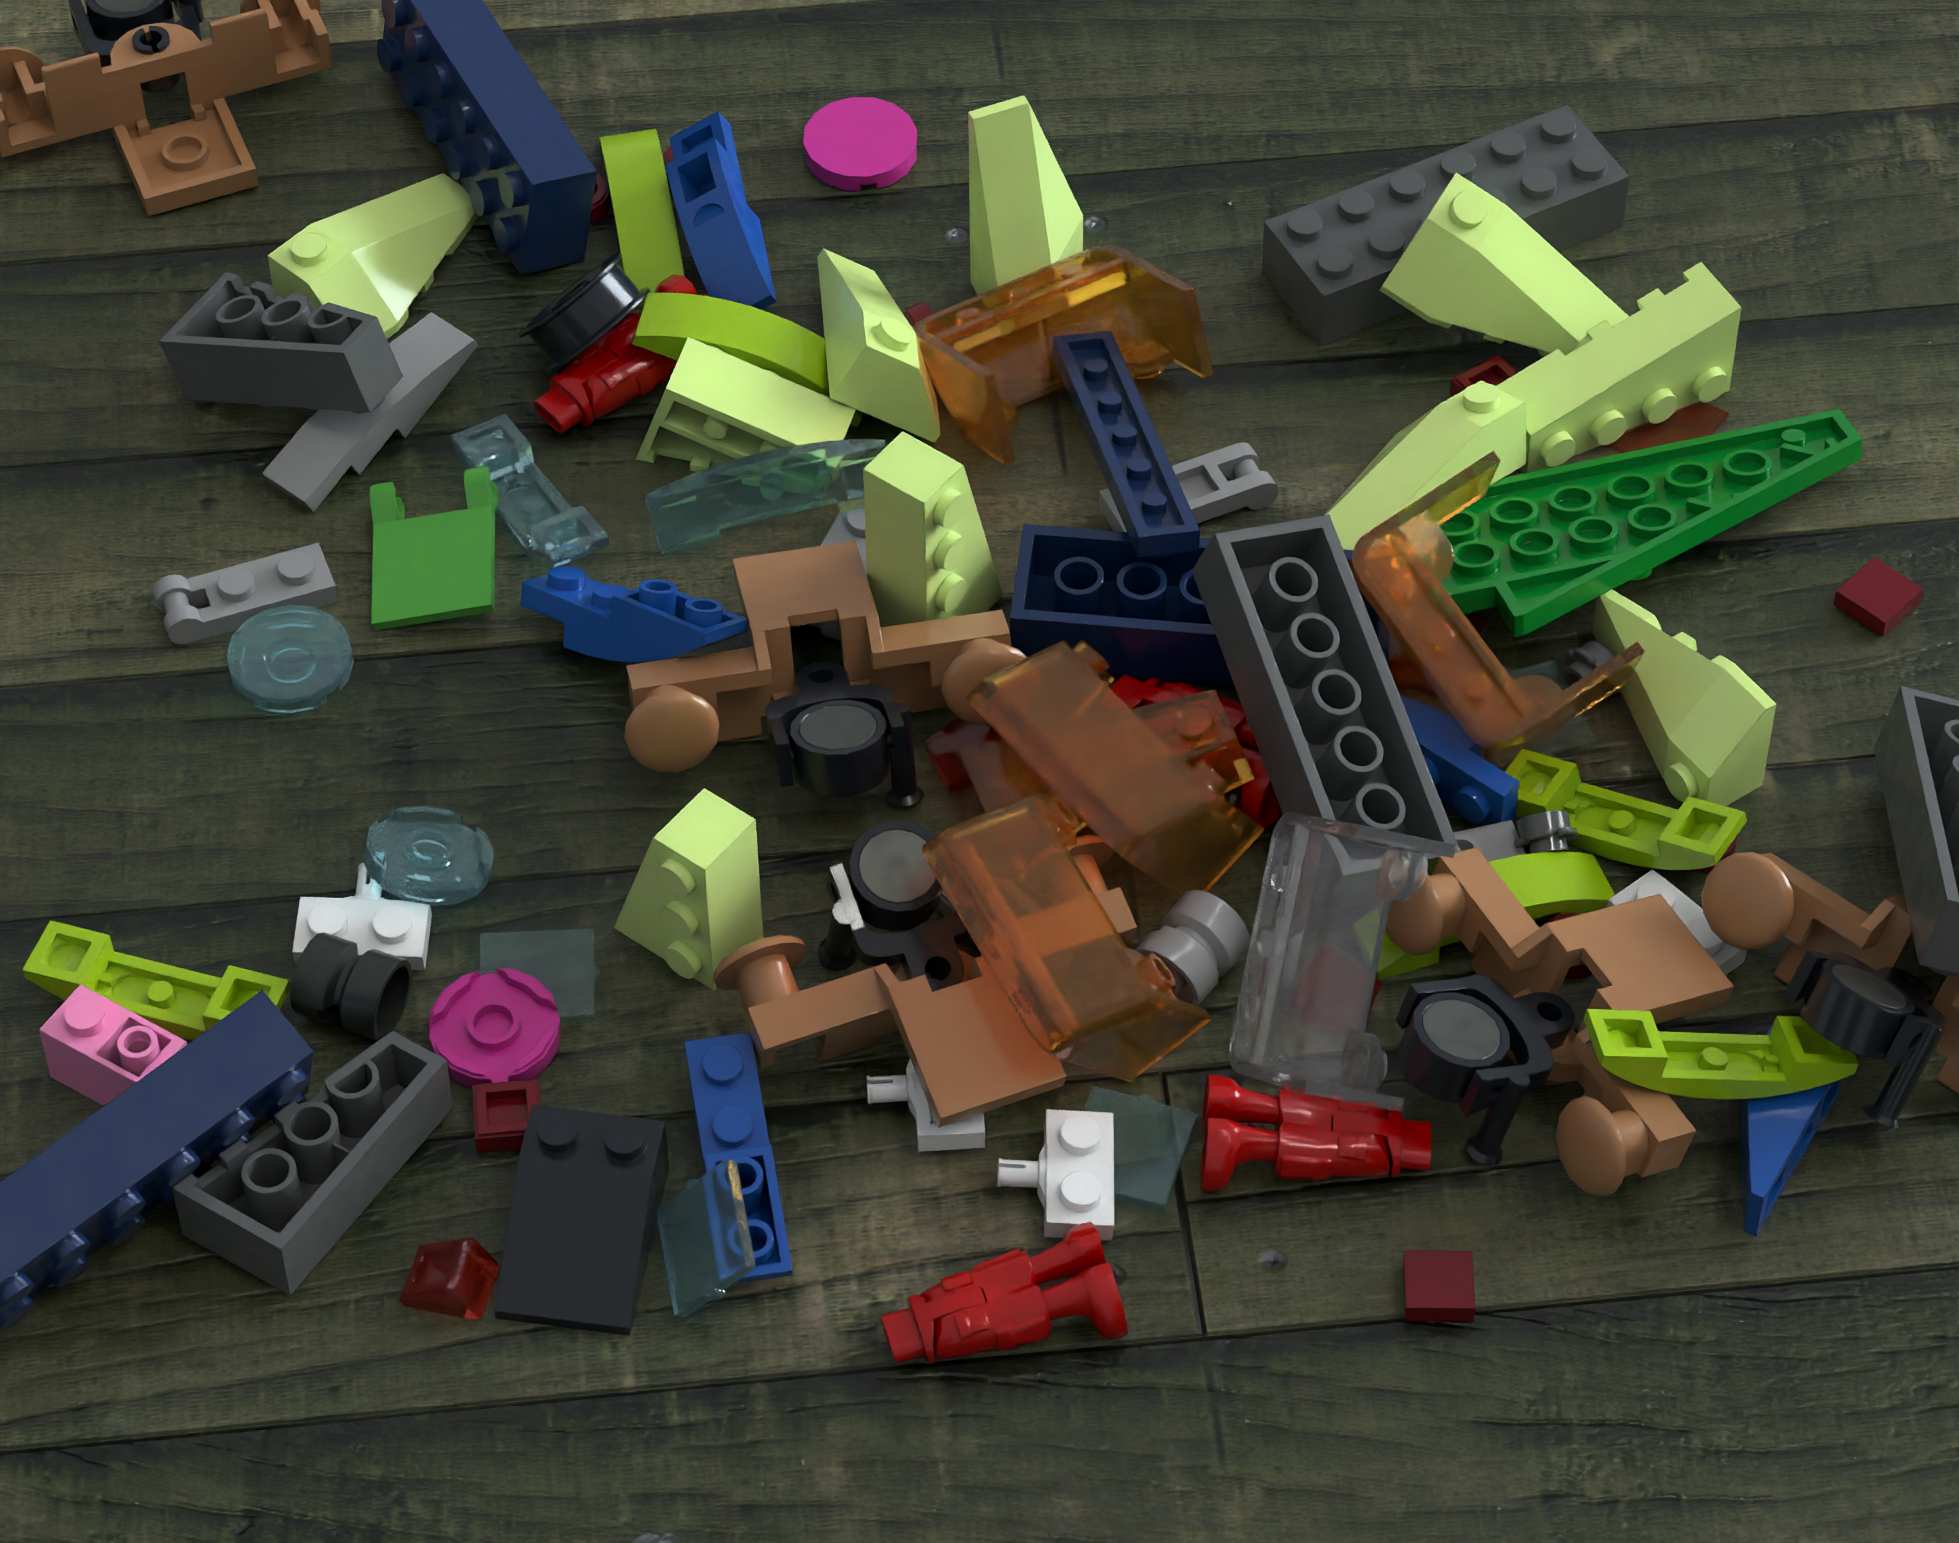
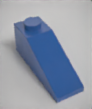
(1773, 1141)

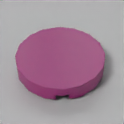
(860, 143)
(494, 1045)

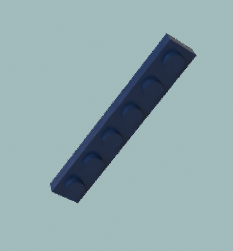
(1126, 445)

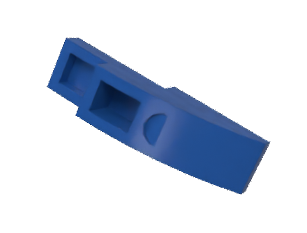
(715, 214)
(625, 623)
(1459, 773)
(734, 1128)

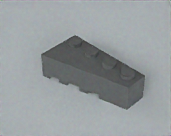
(279, 351)
(320, 1165)

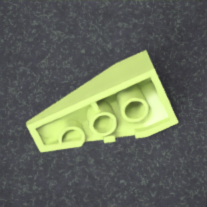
(1017, 197)
(376, 252)
(1495, 275)
(873, 349)
(1430, 454)
(1695, 713)

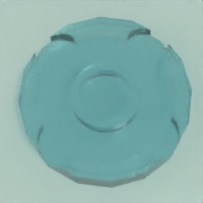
(290, 658)
(428, 856)

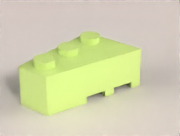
(732, 409)
(697, 889)

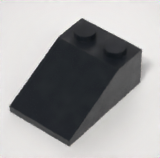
(582, 1219)

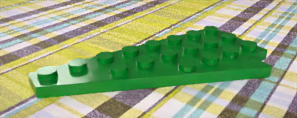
(1588, 526)

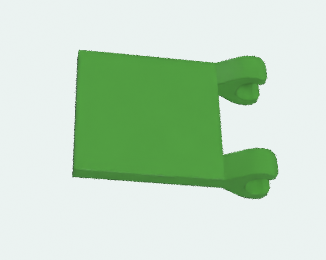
(434, 562)

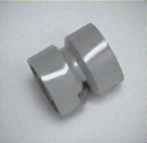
(1198, 943)

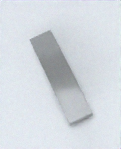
(341, 440)

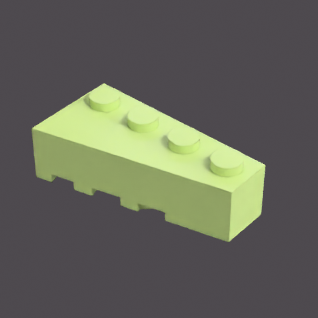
(1630, 373)
(924, 537)

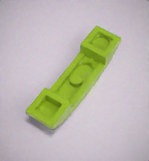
(642, 207)
(738, 331)
(1624, 825)
(1541, 883)
(161, 993)
(1716, 1063)

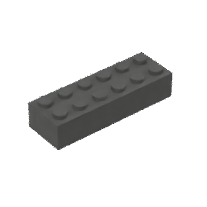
(1342, 248)
(1317, 680)
(1921, 794)

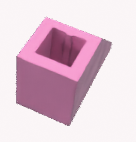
(102, 1045)

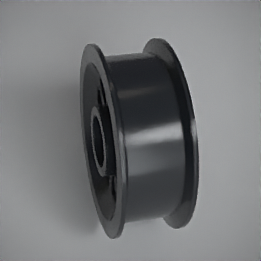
(584, 312)

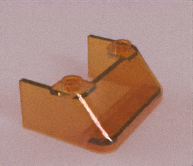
(999, 344)
(1401, 577)
(1115, 767)
(1054, 943)

